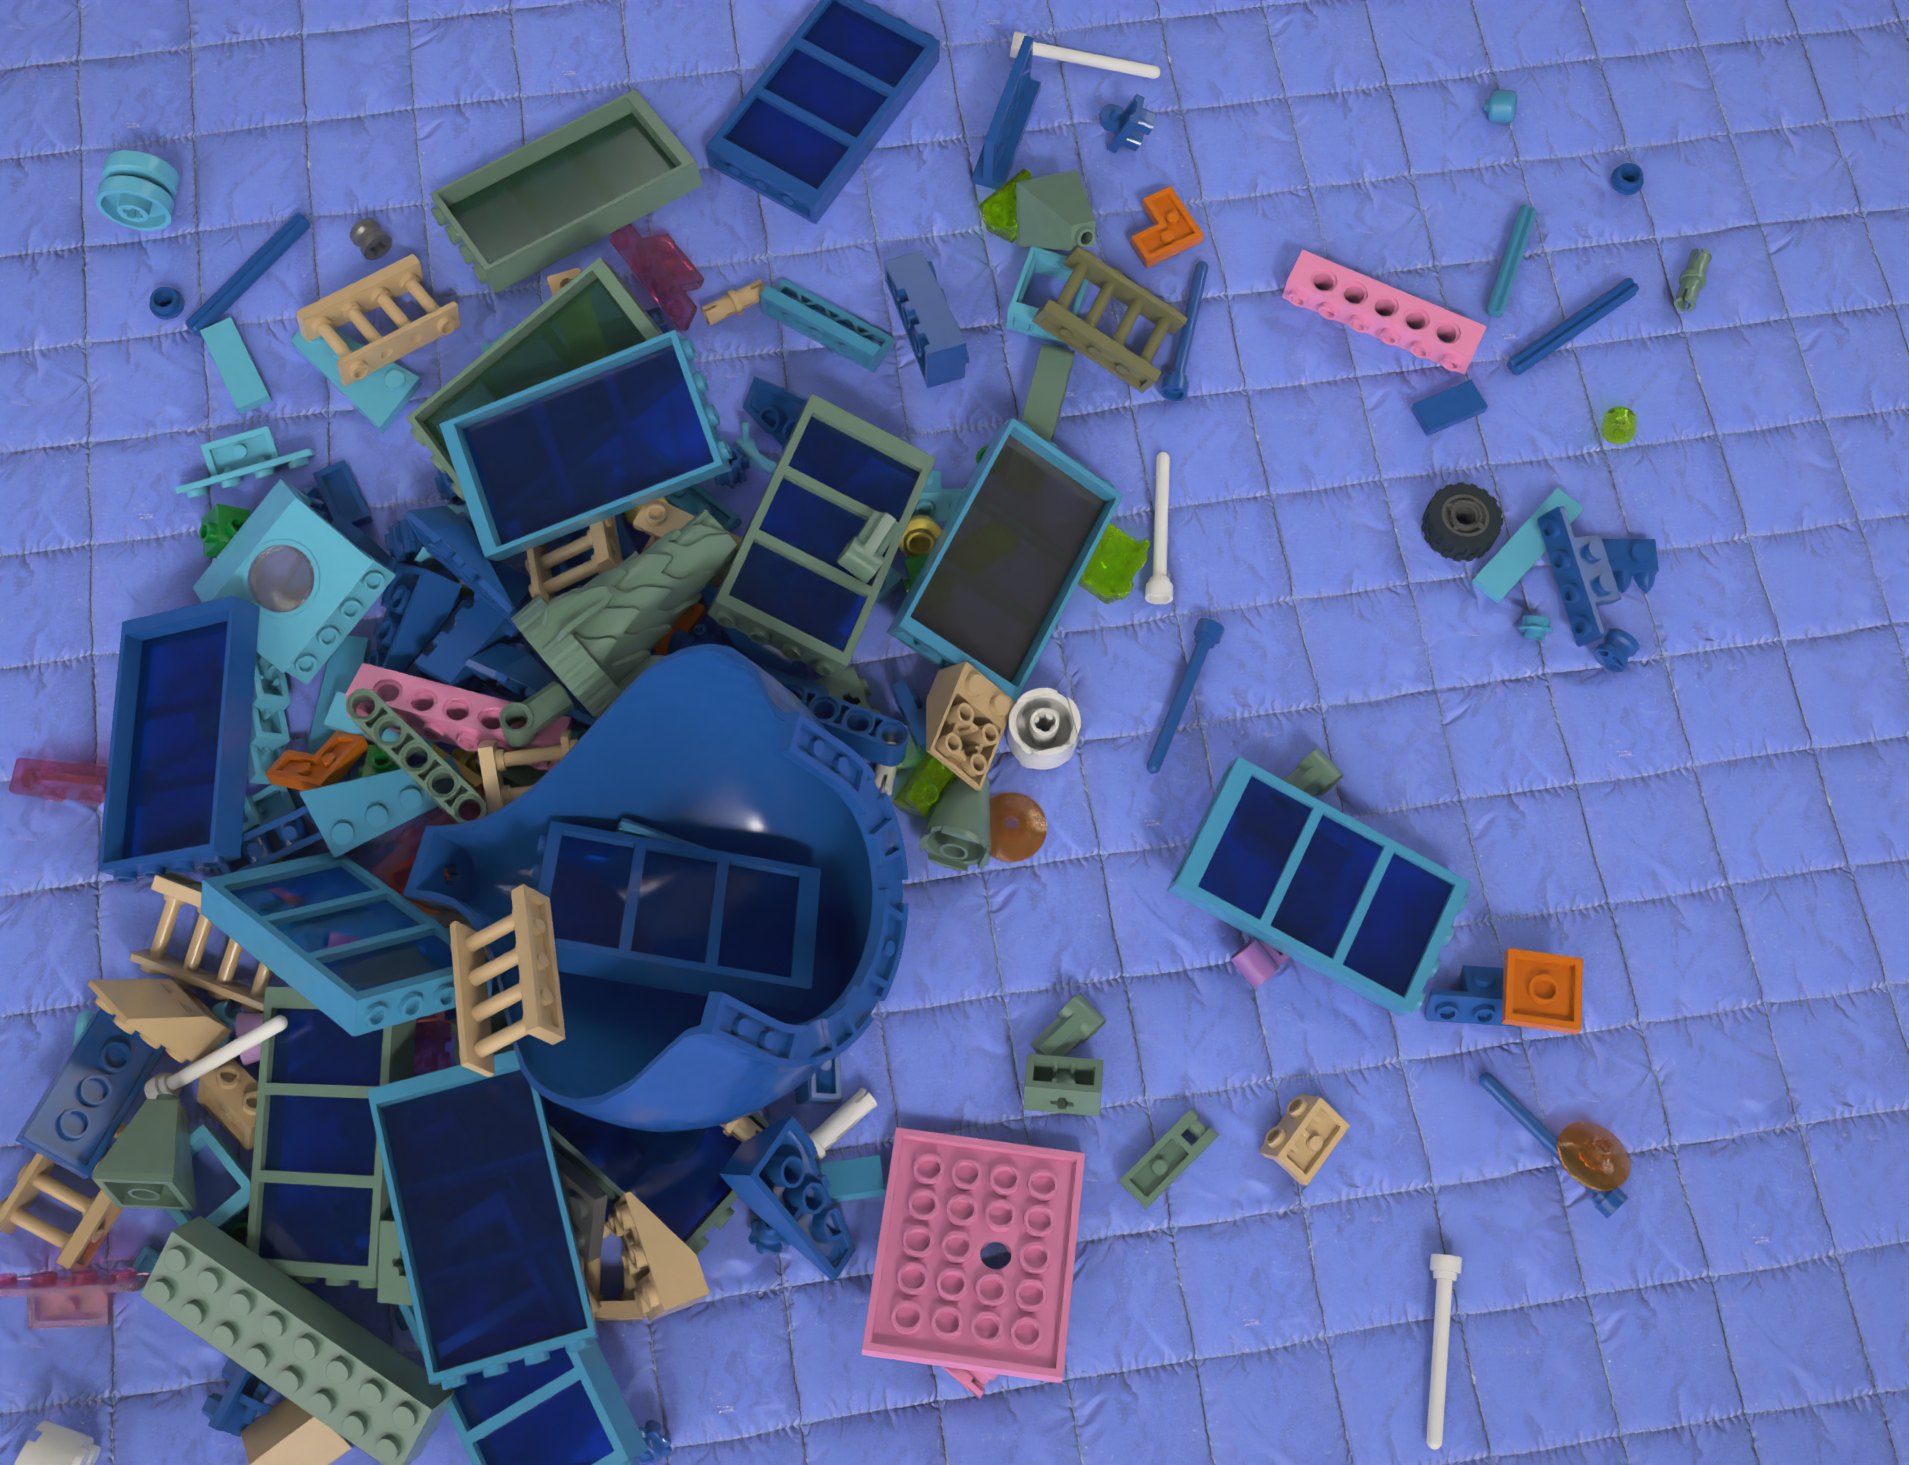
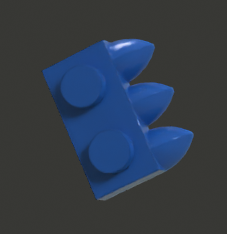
(1634, 559)

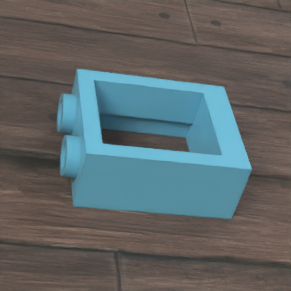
(1049, 264)
(237, 1206)

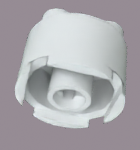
(1057, 716)
(59, 1447)

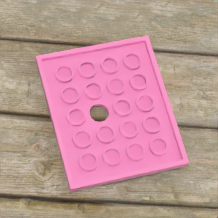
(929, 1285)

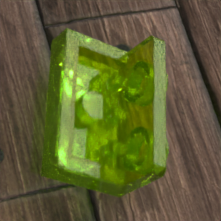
(1000, 209)
(1114, 565)
(924, 787)

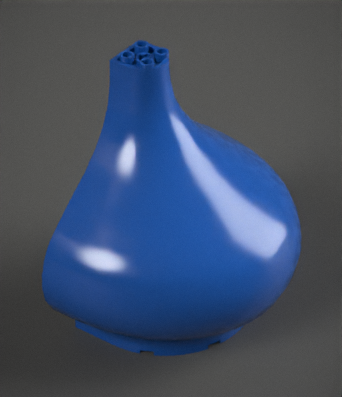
(737, 767)

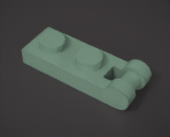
(1167, 1160)

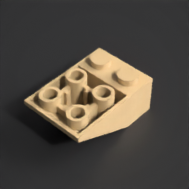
(965, 721)
(163, 1015)
(660, 1262)

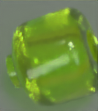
(1619, 425)

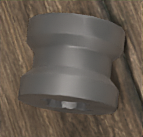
(370, 238)

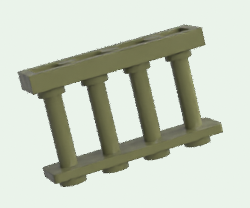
(1092, 343)

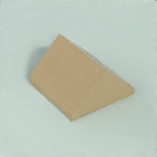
(292, 1438)

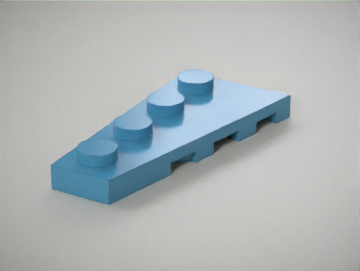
(369, 806)

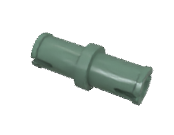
(1692, 280)

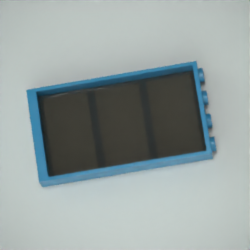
(1007, 559)

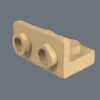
(231, 1100)
(1304, 1137)

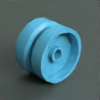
(137, 190)

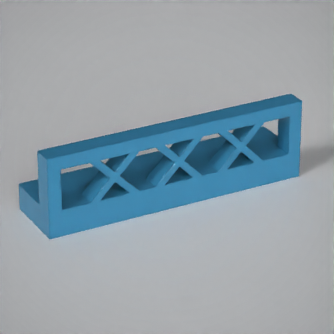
(824, 329)

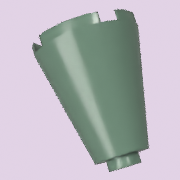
(959, 827)

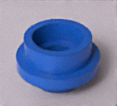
(1628, 172)
(163, 296)

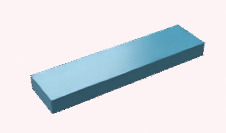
(1521, 550)

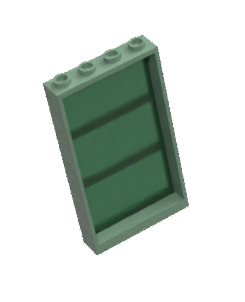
(564, 191)
(573, 328)

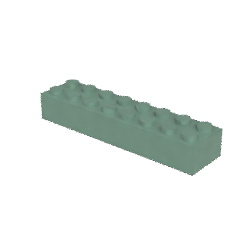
(296, 1343)

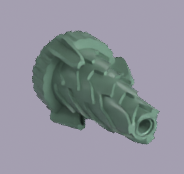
(605, 631)

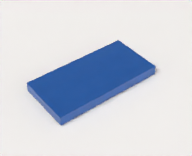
(90, 1095)

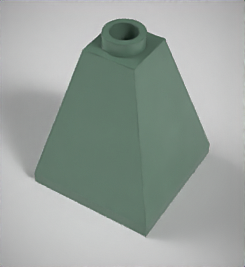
(1054, 212)
(151, 1160)

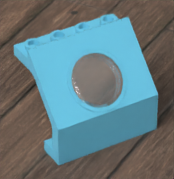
(301, 576)

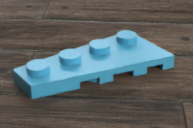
(376, 396)

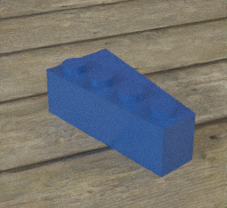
(926, 318)
(473, 632)

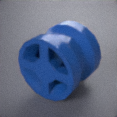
(1616, 650)

